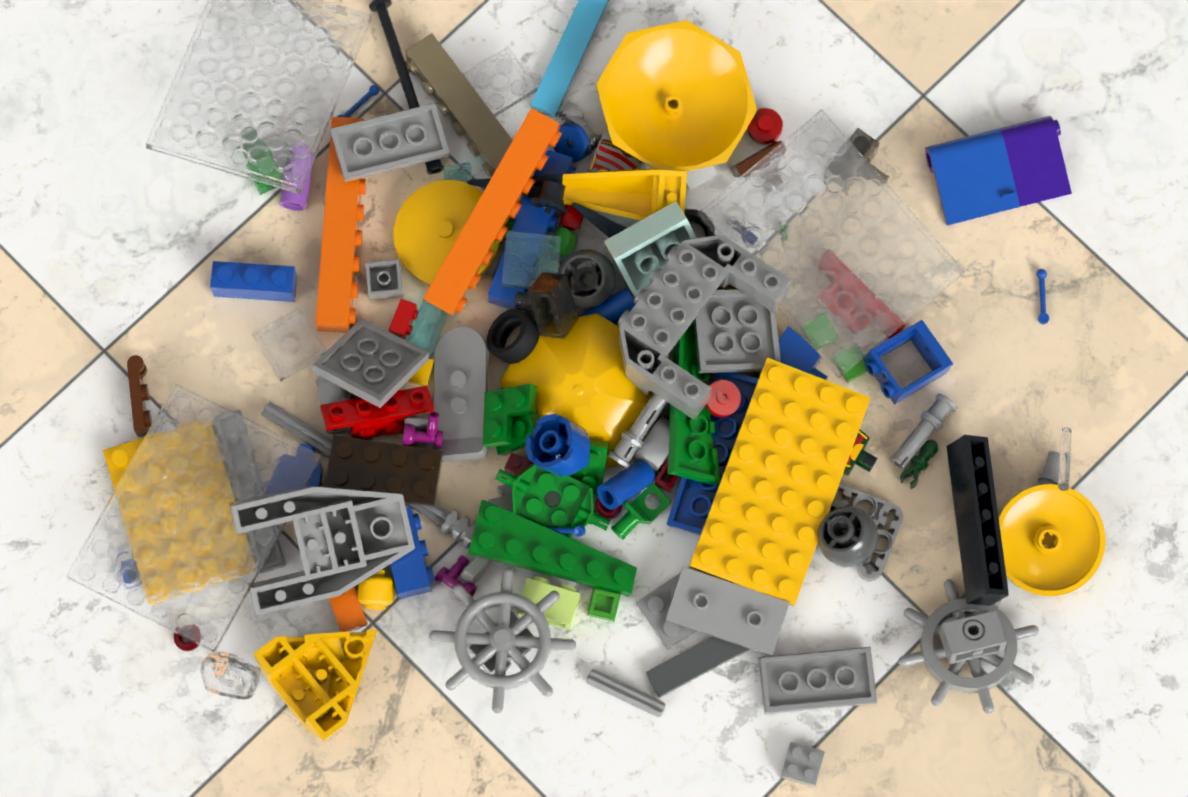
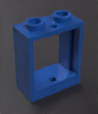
(927, 347)

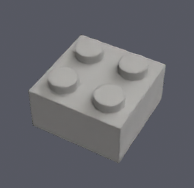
(384, 279)
(802, 764)

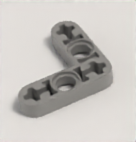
(879, 508)

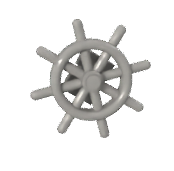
(502, 641)
(966, 641)

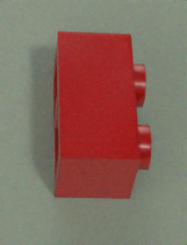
(572, 219)
(403, 319)

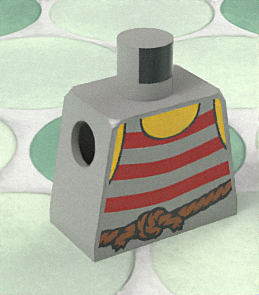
(611, 158)

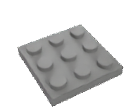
(734, 334)
(370, 362)

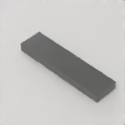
(692, 664)

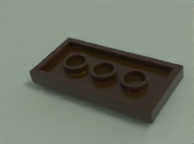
(385, 468)

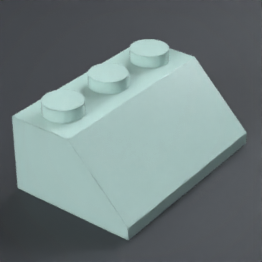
(646, 245)

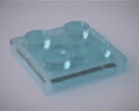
(527, 257)

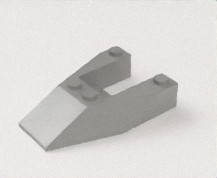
(339, 538)

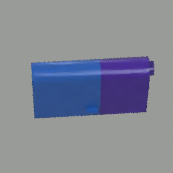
(999, 169)

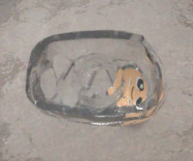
(229, 675)

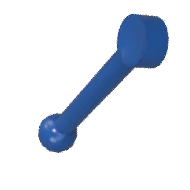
(373, 90)
(1043, 317)
(578, 530)

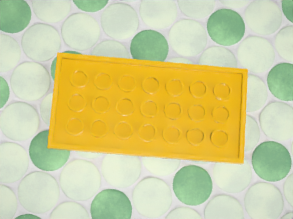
(779, 481)

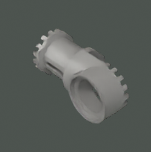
(571, 113)

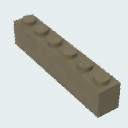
(460, 101)

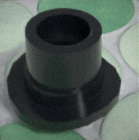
(550, 197)

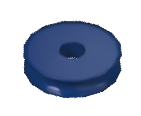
(579, 138)

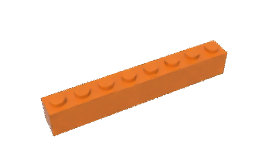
(492, 212)
(339, 245)

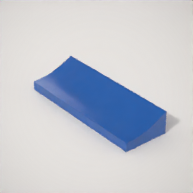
(695, 497)

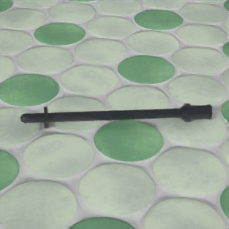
(380, 7)

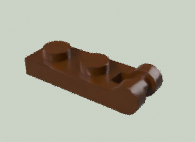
(139, 394)

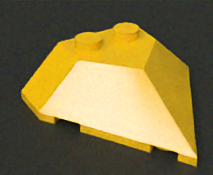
(317, 675)

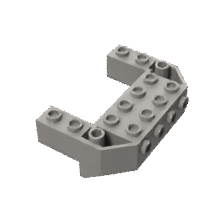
(675, 301)

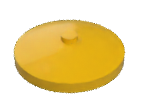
(431, 224)
(1051, 540)

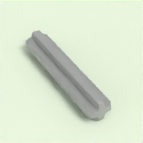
(626, 693)

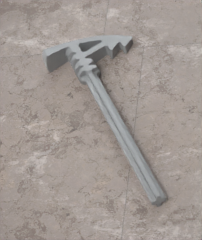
(445, 519)

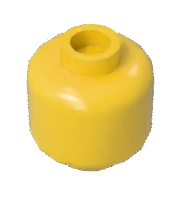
(376, 591)

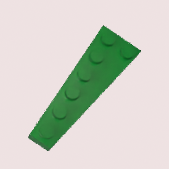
(691, 440)
(528, 545)

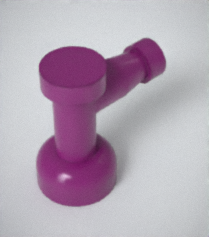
(431, 436)
(449, 576)

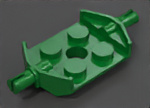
(572, 510)

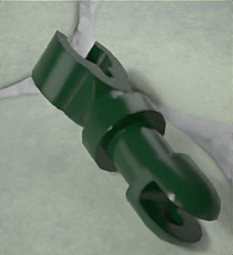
(920, 463)

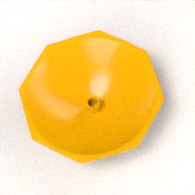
(676, 97)
(583, 380)

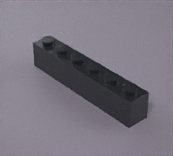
(977, 520)

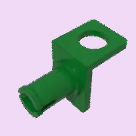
(639, 512)

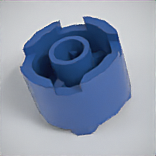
(558, 445)

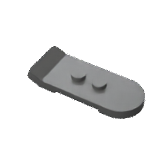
(459, 393)

